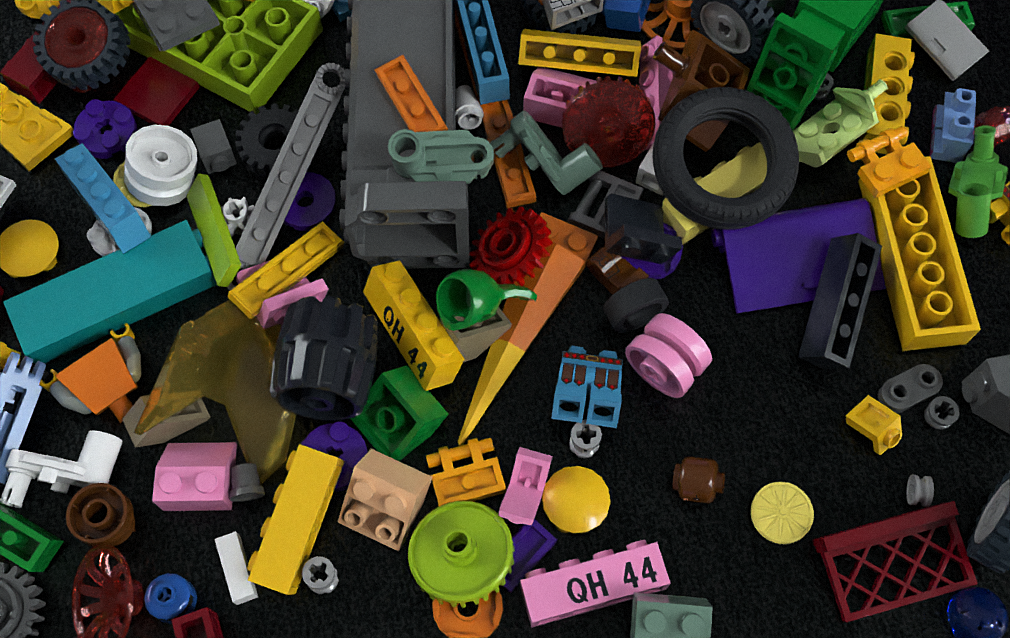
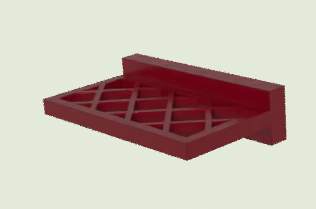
(895, 529)

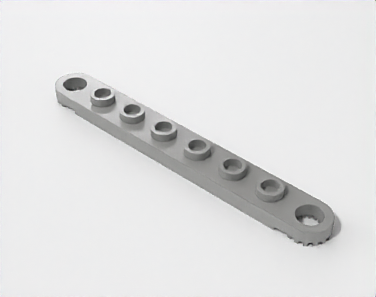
(289, 169)

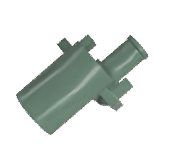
(440, 155)
(564, 172)

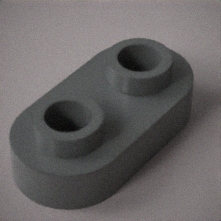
(912, 387)

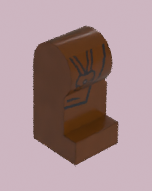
(613, 270)

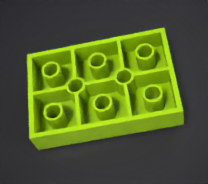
(244, 54)

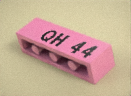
(593, 583)

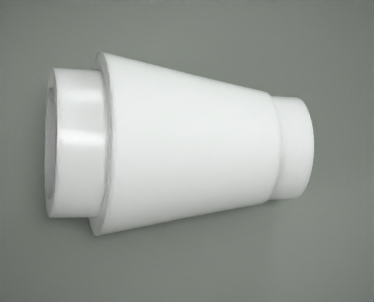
(467, 109)

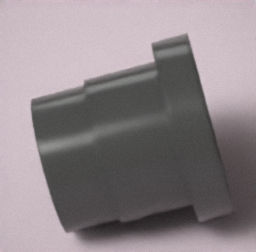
(245, 483)

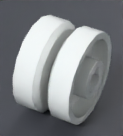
(159, 165)

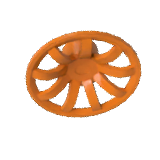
(675, 10)

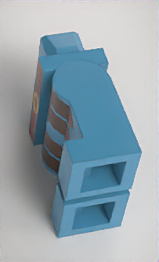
(591, 376)

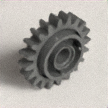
(18, 603)

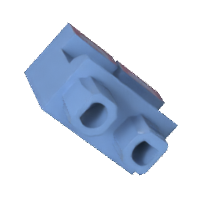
(953, 126)

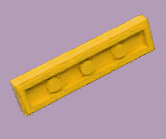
(286, 269)

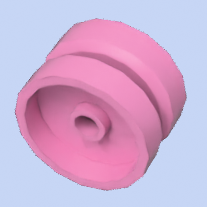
(668, 355)

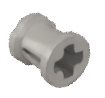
(576, 443)
(321, 564)

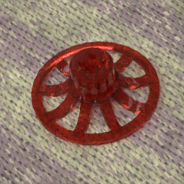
(117, 596)

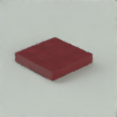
(157, 92)

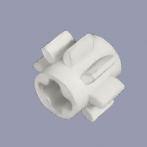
(239, 209)

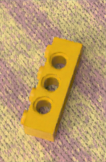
(889, 60)

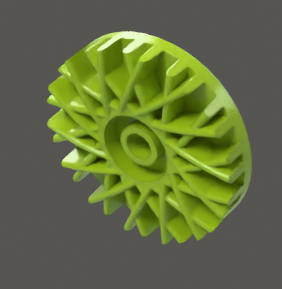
(467, 573)

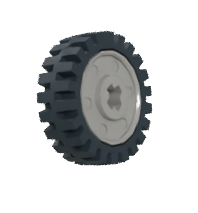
(735, 25)
(991, 534)

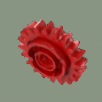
(512, 246)

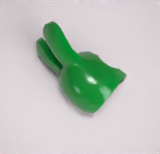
(474, 297)

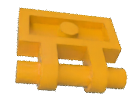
(893, 169)
(467, 482)

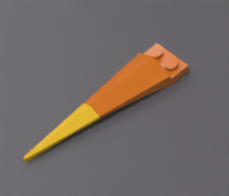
(561, 269)

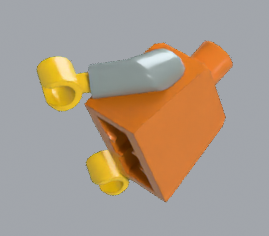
(100, 378)

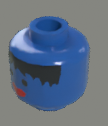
(175, 588)

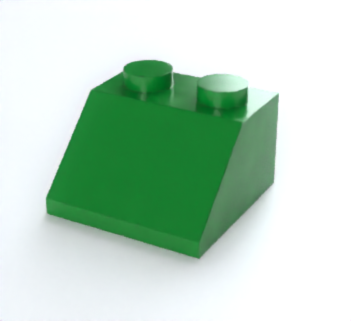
(399, 414)

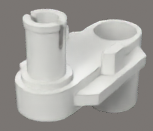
(93, 467)

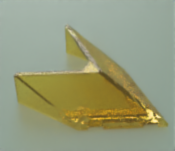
(232, 364)

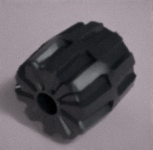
(324, 359)

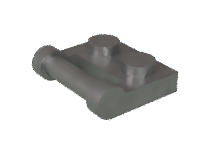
(597, 181)

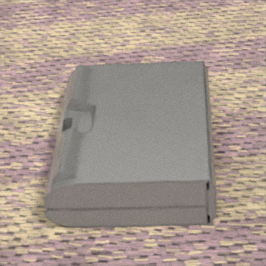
(946, 39)

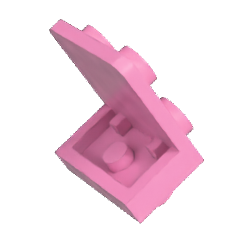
(275, 308)

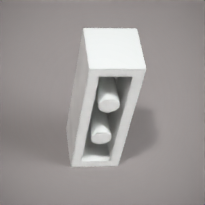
(235, 568)

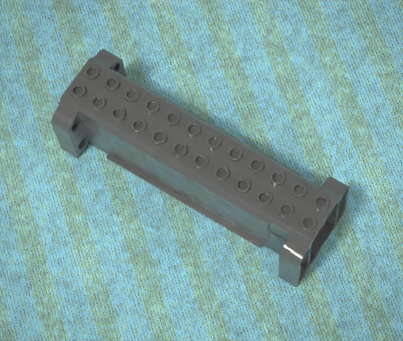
(385, 213)

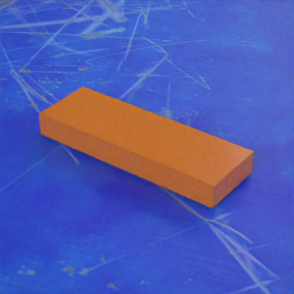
(409, 96)

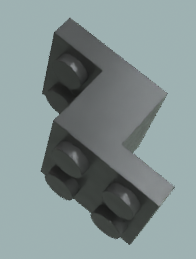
(175, 20)

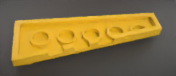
(29, 131)

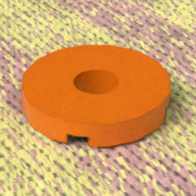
(479, 625)

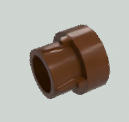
(88, 505)

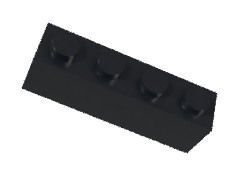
(840, 302)

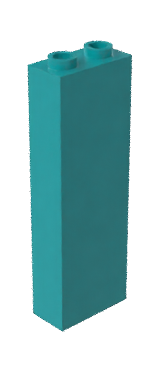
(110, 293)

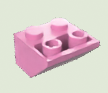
(548, 94)

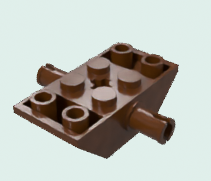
(700, 68)

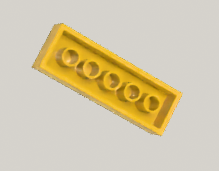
(922, 265)

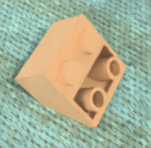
(384, 499)

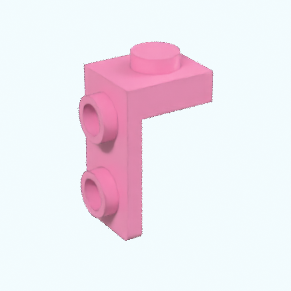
(525, 486)

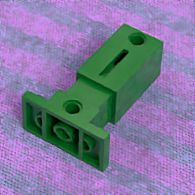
(805, 49)

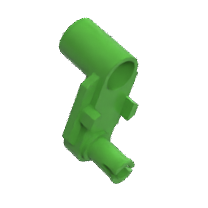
(977, 184)

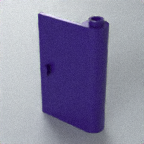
(789, 249)

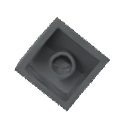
(989, 391)

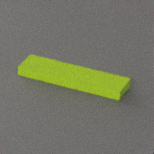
(214, 230)

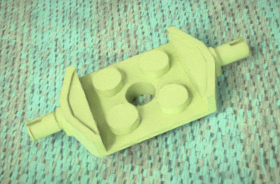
(848, 114)

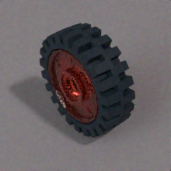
(86, 63)

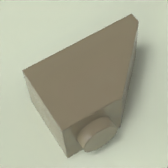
(478, 337)
(168, 429)

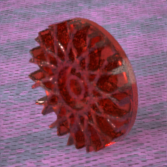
(610, 119)

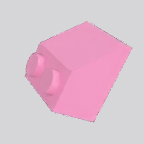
(194, 477)

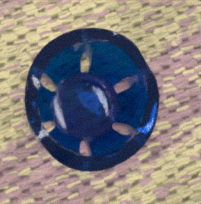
(981, 609)

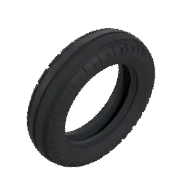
(754, 114)

